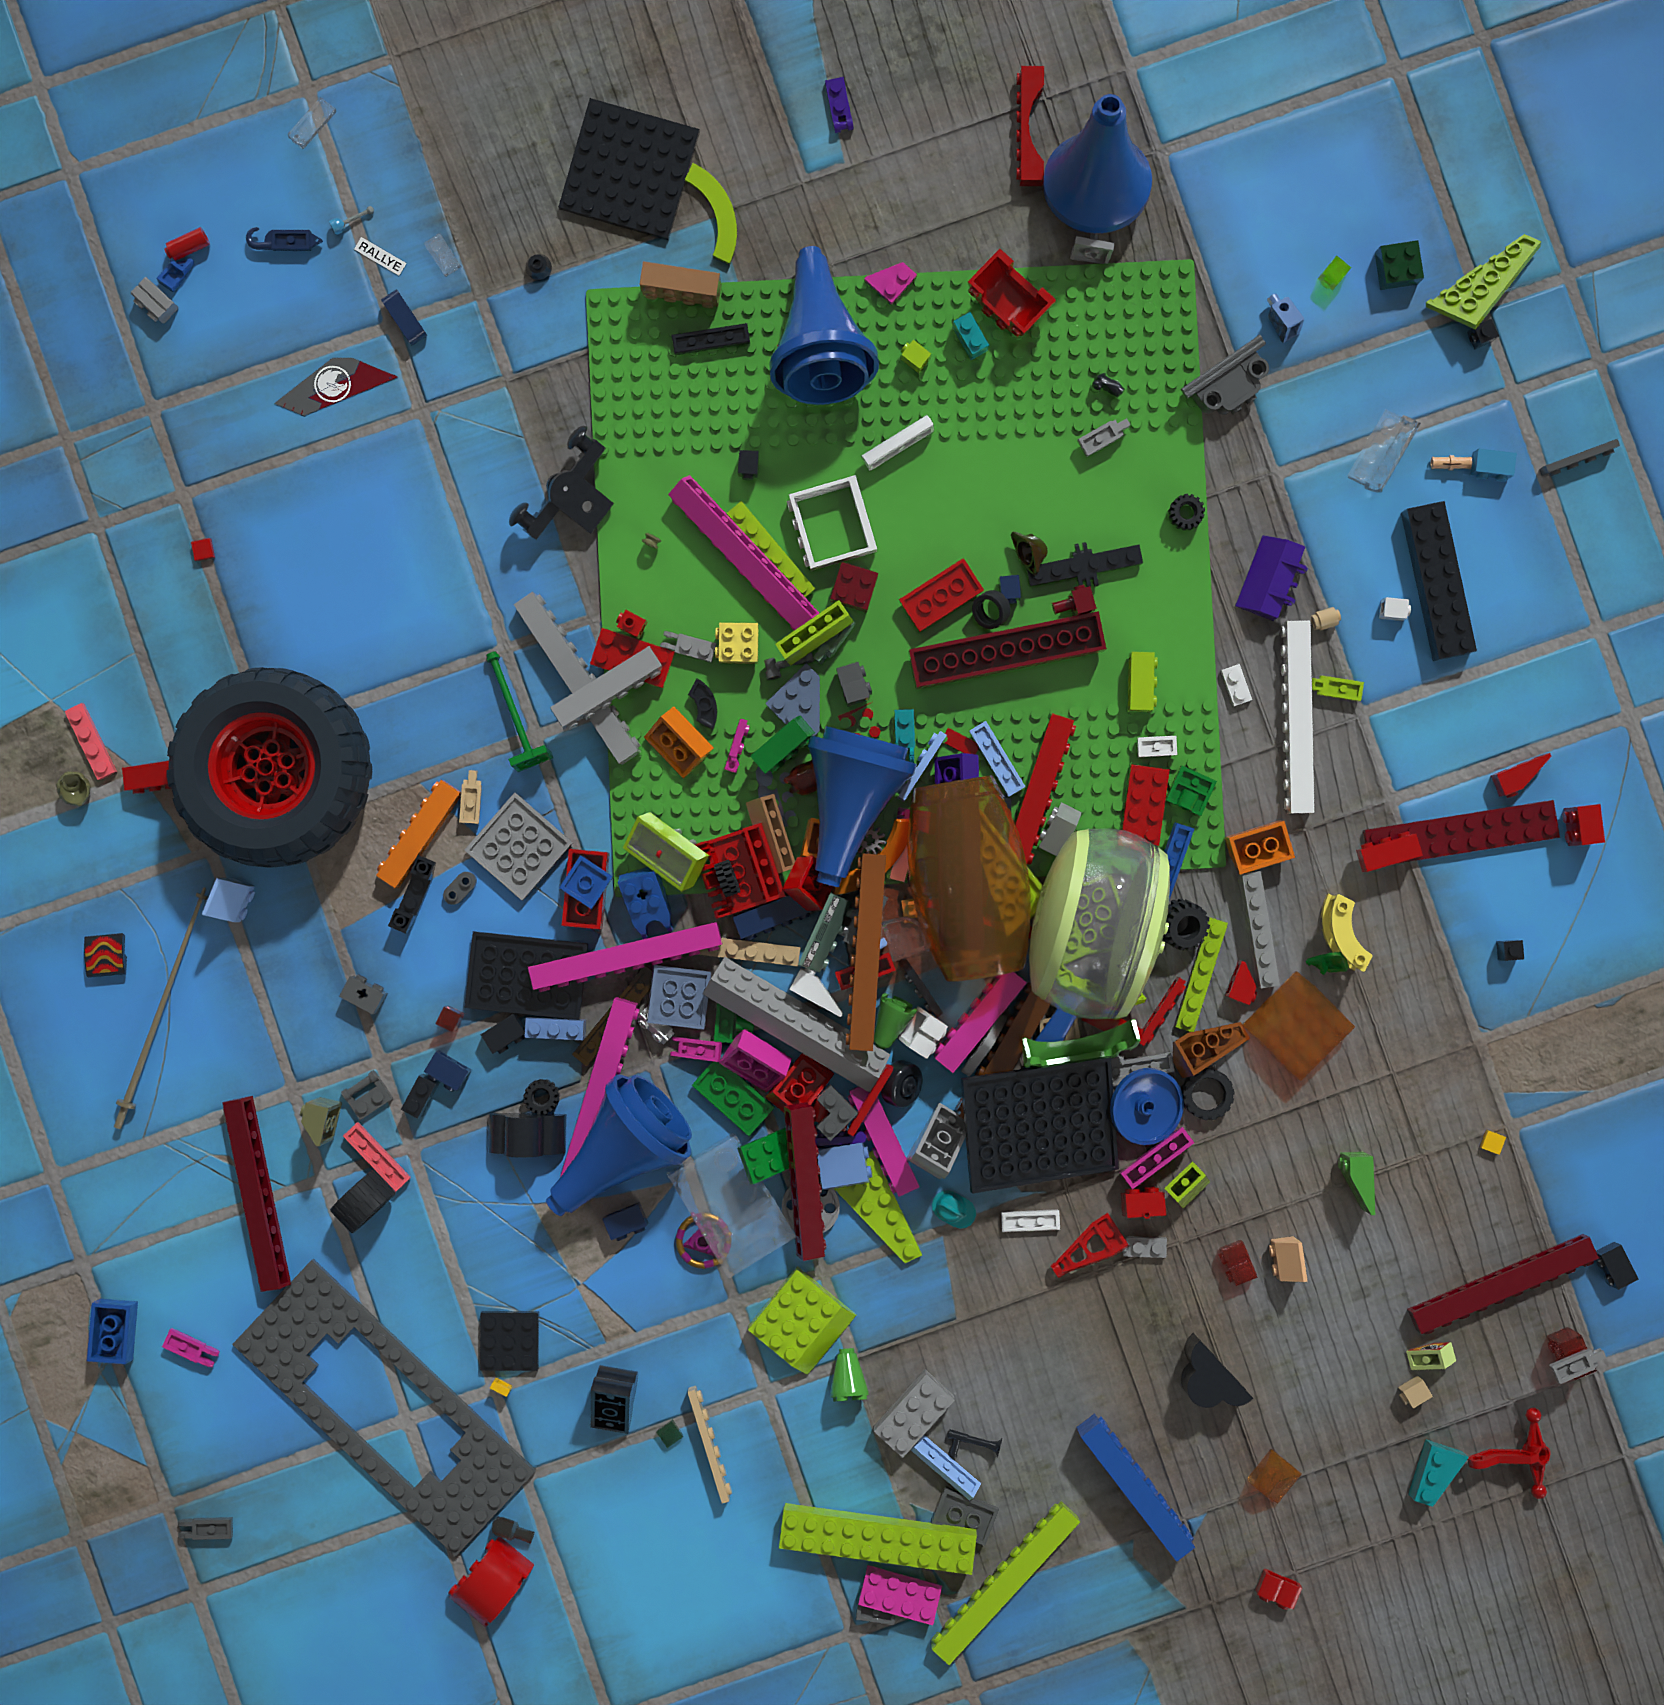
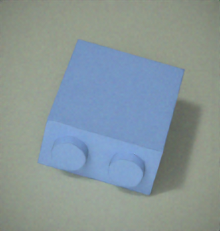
(844, 1166)

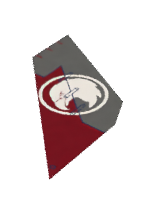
(332, 383)

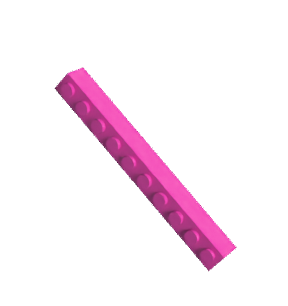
(742, 552)
(624, 956)
(605, 1068)

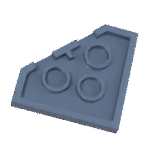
(799, 698)

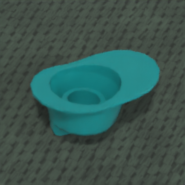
(954, 1209)

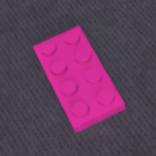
(900, 1595)

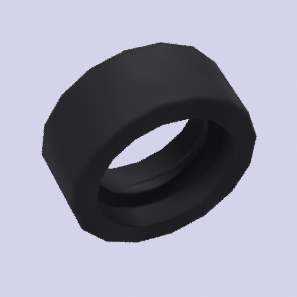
(980, 615)

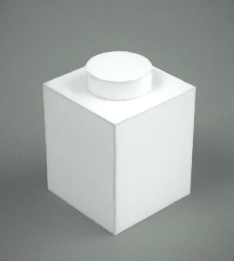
(1394, 609)

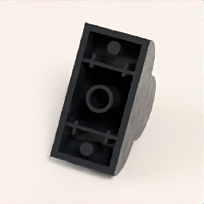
(527, 1134)
(1208, 1380)
(613, 1399)

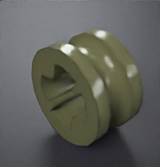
(651, 540)

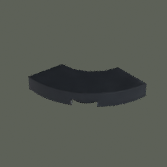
(705, 704)

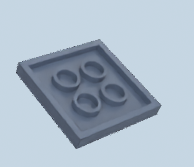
(678, 997)

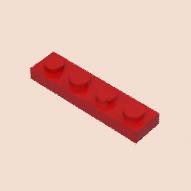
(1166, 1004)

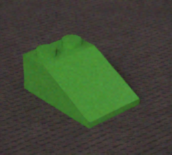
(1359, 1174)

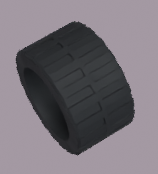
(362, 1201)

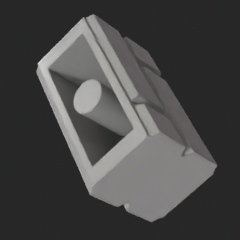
(154, 300)

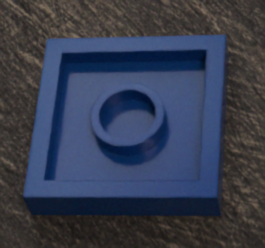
(586, 882)

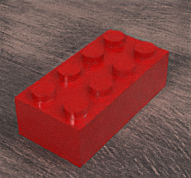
(576, 913)

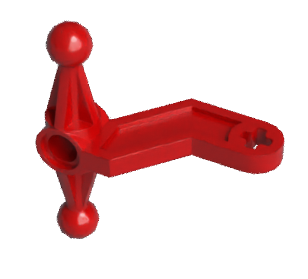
(1533, 1453)

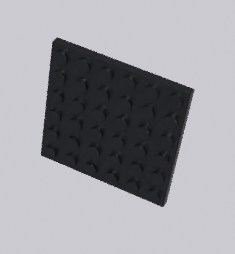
(629, 169)

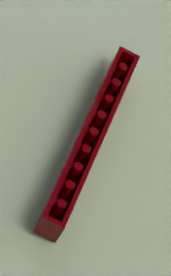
(256, 1193)
(1502, 1284)

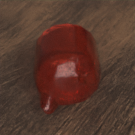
(802, 779)

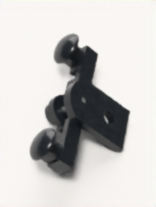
(568, 492)

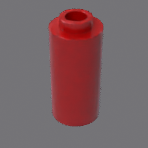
(187, 244)

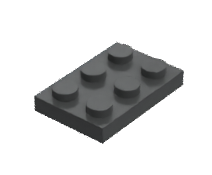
(958, 1511)

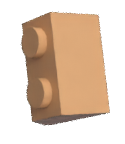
(1288, 1259)

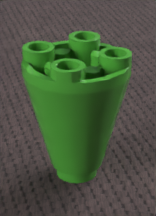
(848, 1377)

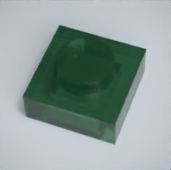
(669, 1433)

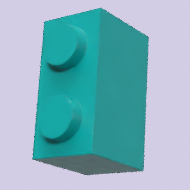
(970, 336)

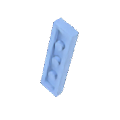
(997, 758)
(946, 1467)

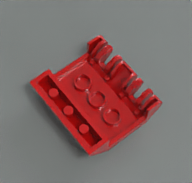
(752, 865)

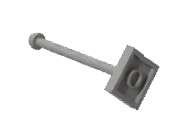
(1092, 250)

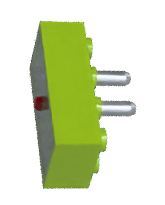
(666, 851)

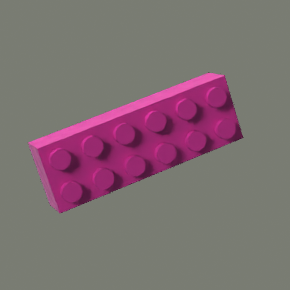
(978, 1020)

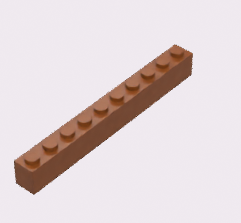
(867, 952)

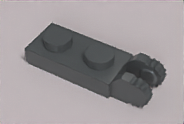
(207, 1528)

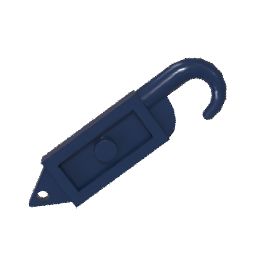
(284, 240)

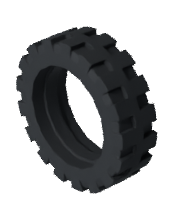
(1227, 1099)

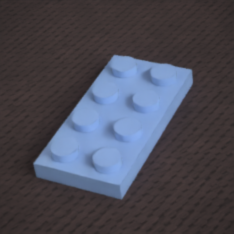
(924, 759)

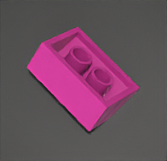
(756, 1061)

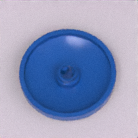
(1146, 1106)

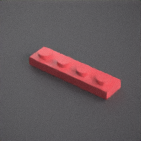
(90, 741)
(377, 1156)

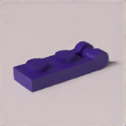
(839, 104)
(841, 1138)

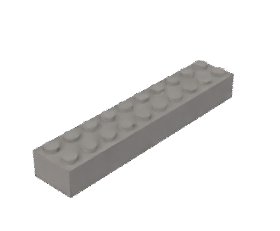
(794, 1023)

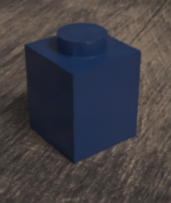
(1010, 588)

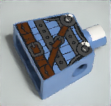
(1284, 317)

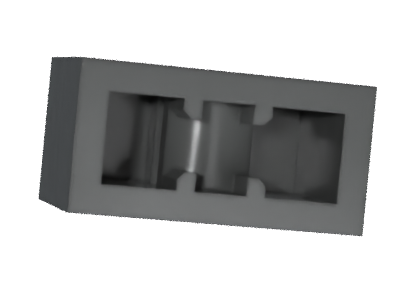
(353, 994)

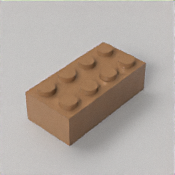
(680, 284)

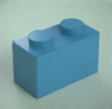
(1493, 464)

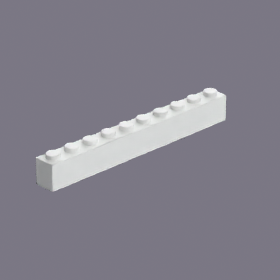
(1298, 717)

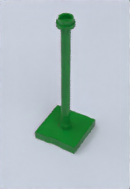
(530, 756)

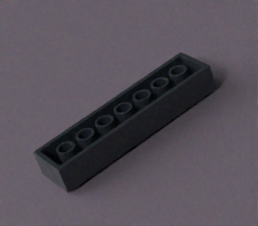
(1438, 581)

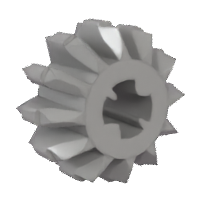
(874, 836)

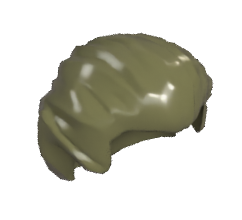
(73, 788)

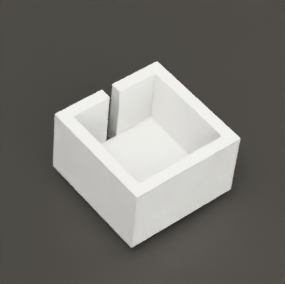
(923, 1033)

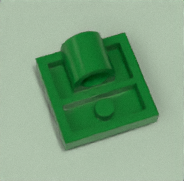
(1191, 790)
(729, 1025)

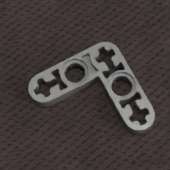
(985, 1046)

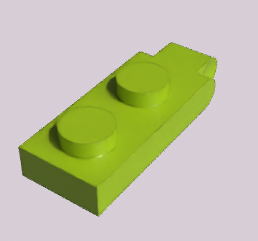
(1338, 688)

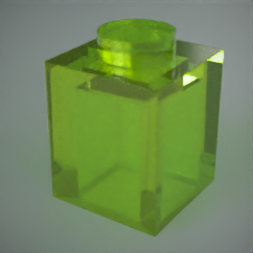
(1334, 273)

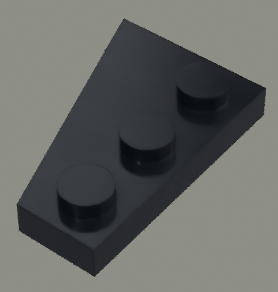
(921, 990)

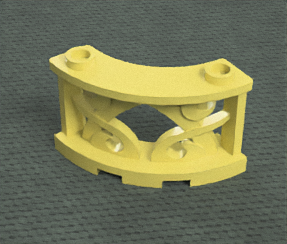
(1339, 933)

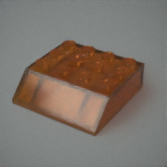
(1298, 1026)

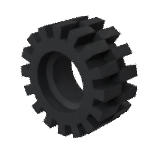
(1186, 523)
(727, 878)
(530, 1101)

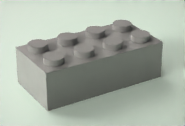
(913, 1413)

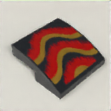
(105, 955)

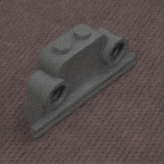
(1230, 381)

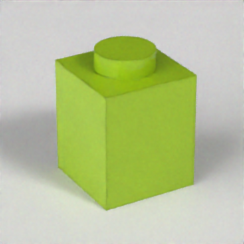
(915, 355)

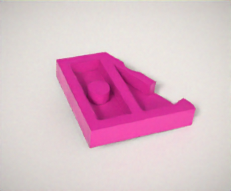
(891, 281)

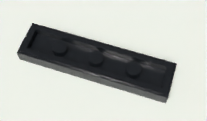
(710, 339)

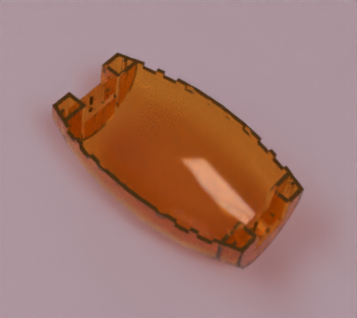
(969, 879)

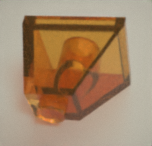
(1274, 1476)

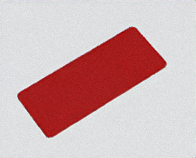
(961, 742)

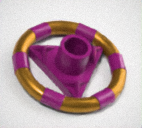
(695, 1242)

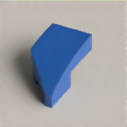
(174, 274)

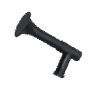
(963, 1437)

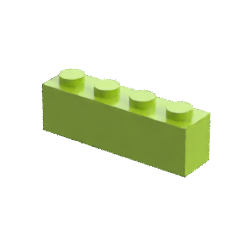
(814, 633)

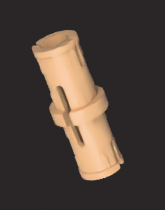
(1451, 462)

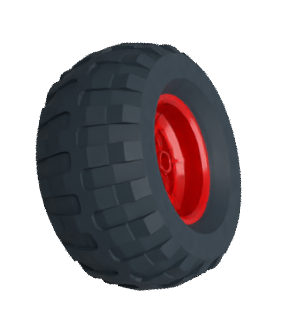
(224, 725)

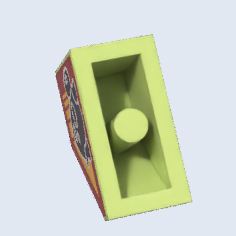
(1431, 1356)

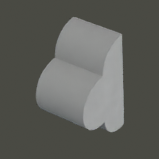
(939, 1142)

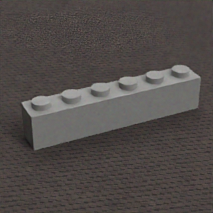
(606, 688)
(1258, 929)

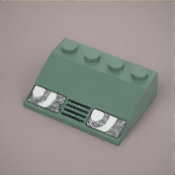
(825, 932)

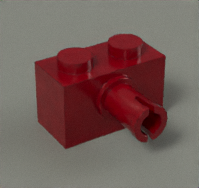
(1079, 601)

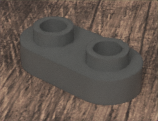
(460, 888)

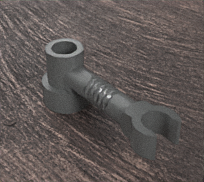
(773, 667)

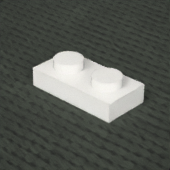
(1236, 685)
(1157, 746)

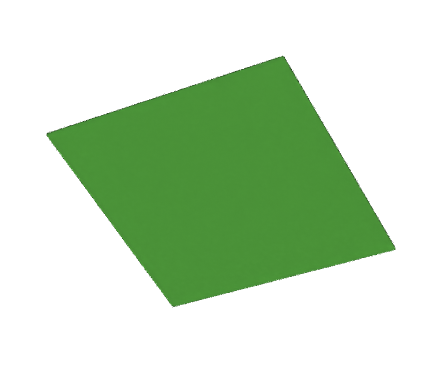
(992, 467)

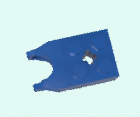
(645, 906)

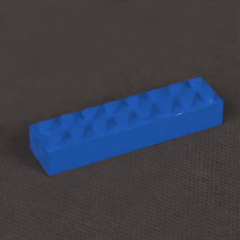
(1137, 1489)

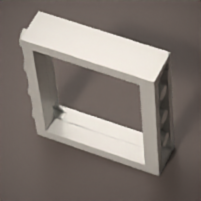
(862, 514)

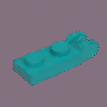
(905, 730)

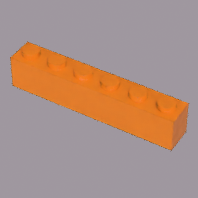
(419, 833)

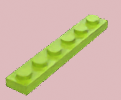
(762, 539)
(1201, 976)

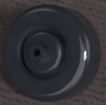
(903, 1084)

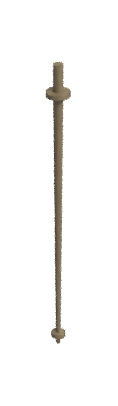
(141, 1061)

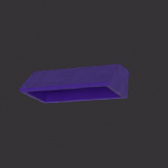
(1271, 577)

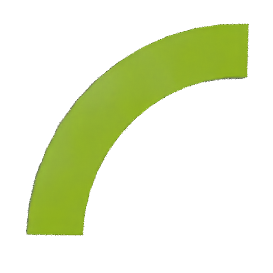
(723, 210)

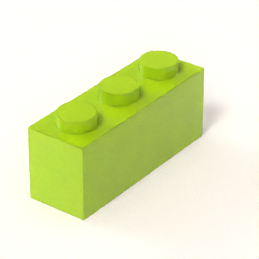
(1142, 681)

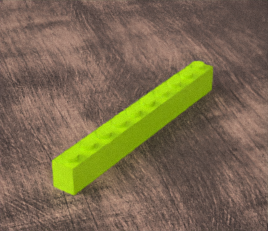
(1004, 1583)

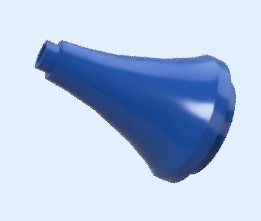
(1099, 175)
(822, 349)
(853, 787)
(630, 1136)

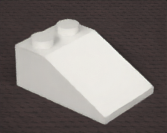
(811, 988)

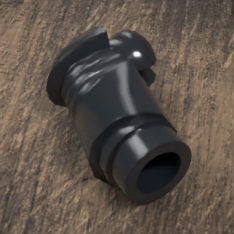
(1108, 384)

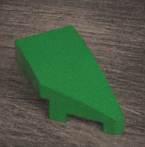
(1329, 962)

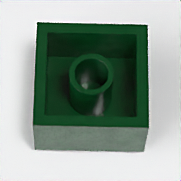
(1399, 265)

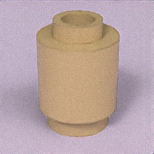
(1325, 619)

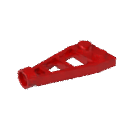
(1110, 1235)

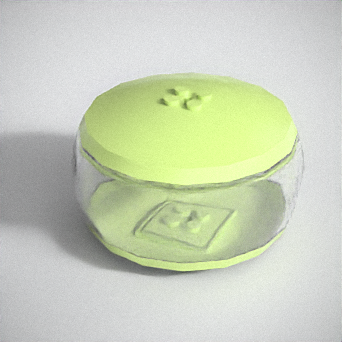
(1099, 923)

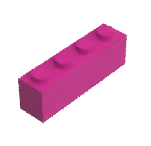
(1156, 1157)

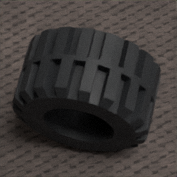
(1195, 929)

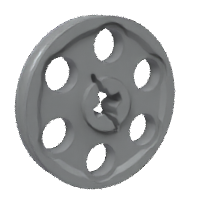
(828, 1218)

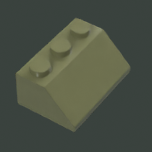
(321, 1119)

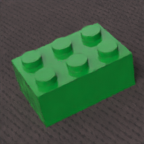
(783, 745)

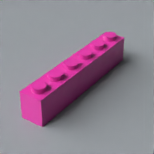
(886, 1144)

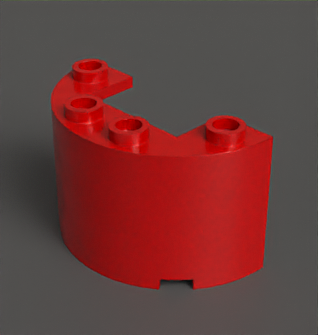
(1008, 295)
(491, 1581)

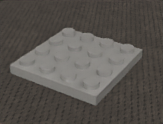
(518, 846)

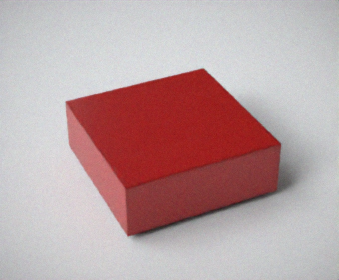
(203, 549)

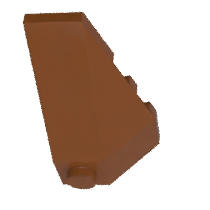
(1203, 1047)

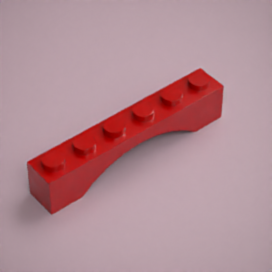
(1030, 162)

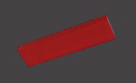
(871, 1097)

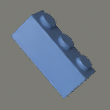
(555, 1028)

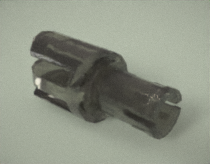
(510, 1529)

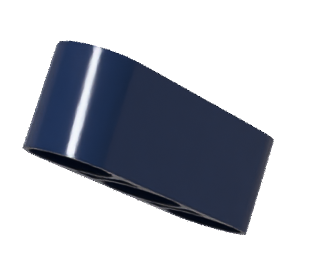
(404, 317)

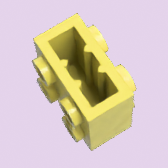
(737, 643)

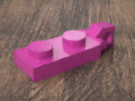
(736, 747)

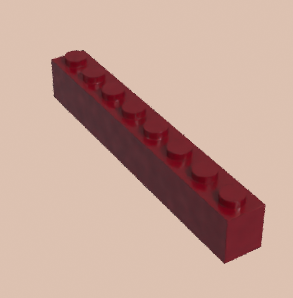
(805, 1181)

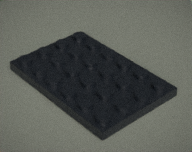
(502, 980)

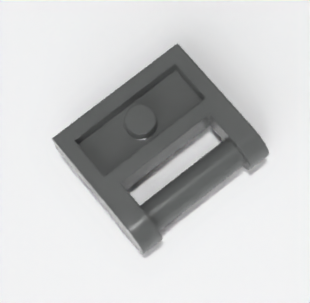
(371, 1100)

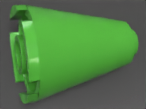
(891, 1020)

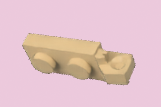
(470, 799)

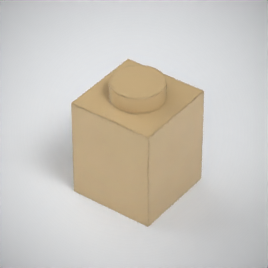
(1414, 1392)

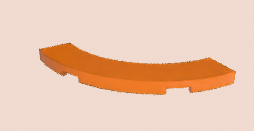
(895, 846)

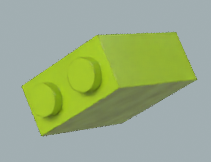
(1187, 1184)

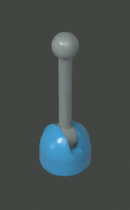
(339, 225)

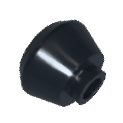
(538, 267)

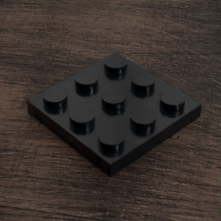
(509, 1341)

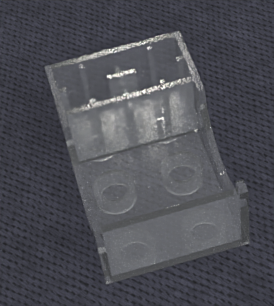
(733, 1216)

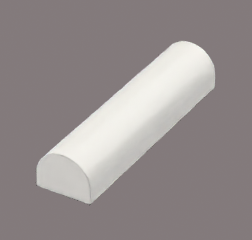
(898, 443)

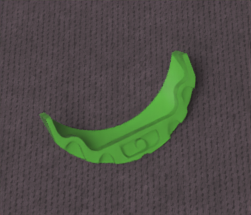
(1103, 1044)

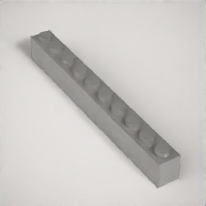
(575, 674)

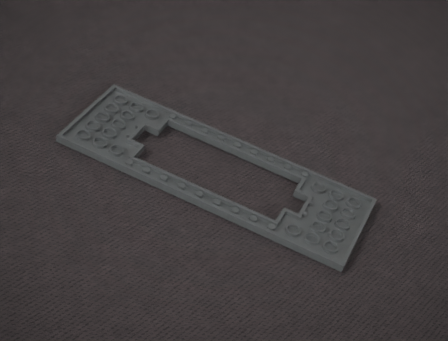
(447, 1508)

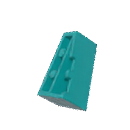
(1435, 1472)

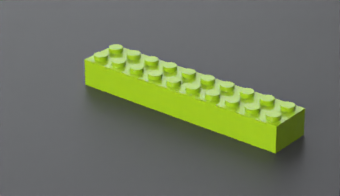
(878, 1538)

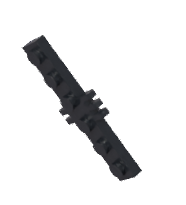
(1086, 565)

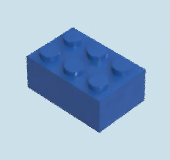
(112, 1331)

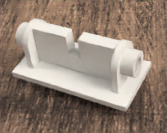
(659, 1031)

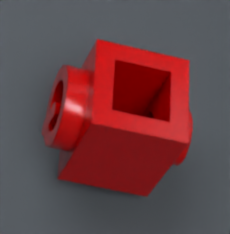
(631, 623)

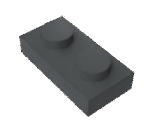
(872, 1615)

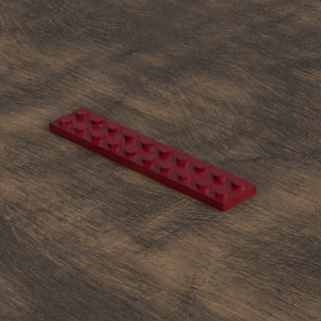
(1476, 830)

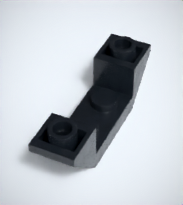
(414, 895)

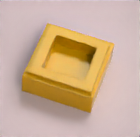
(1492, 1142)
(501, 1387)

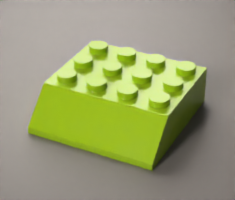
(801, 1321)

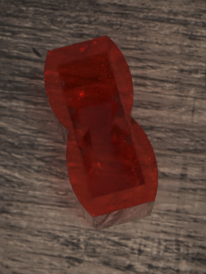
(1237, 1262)

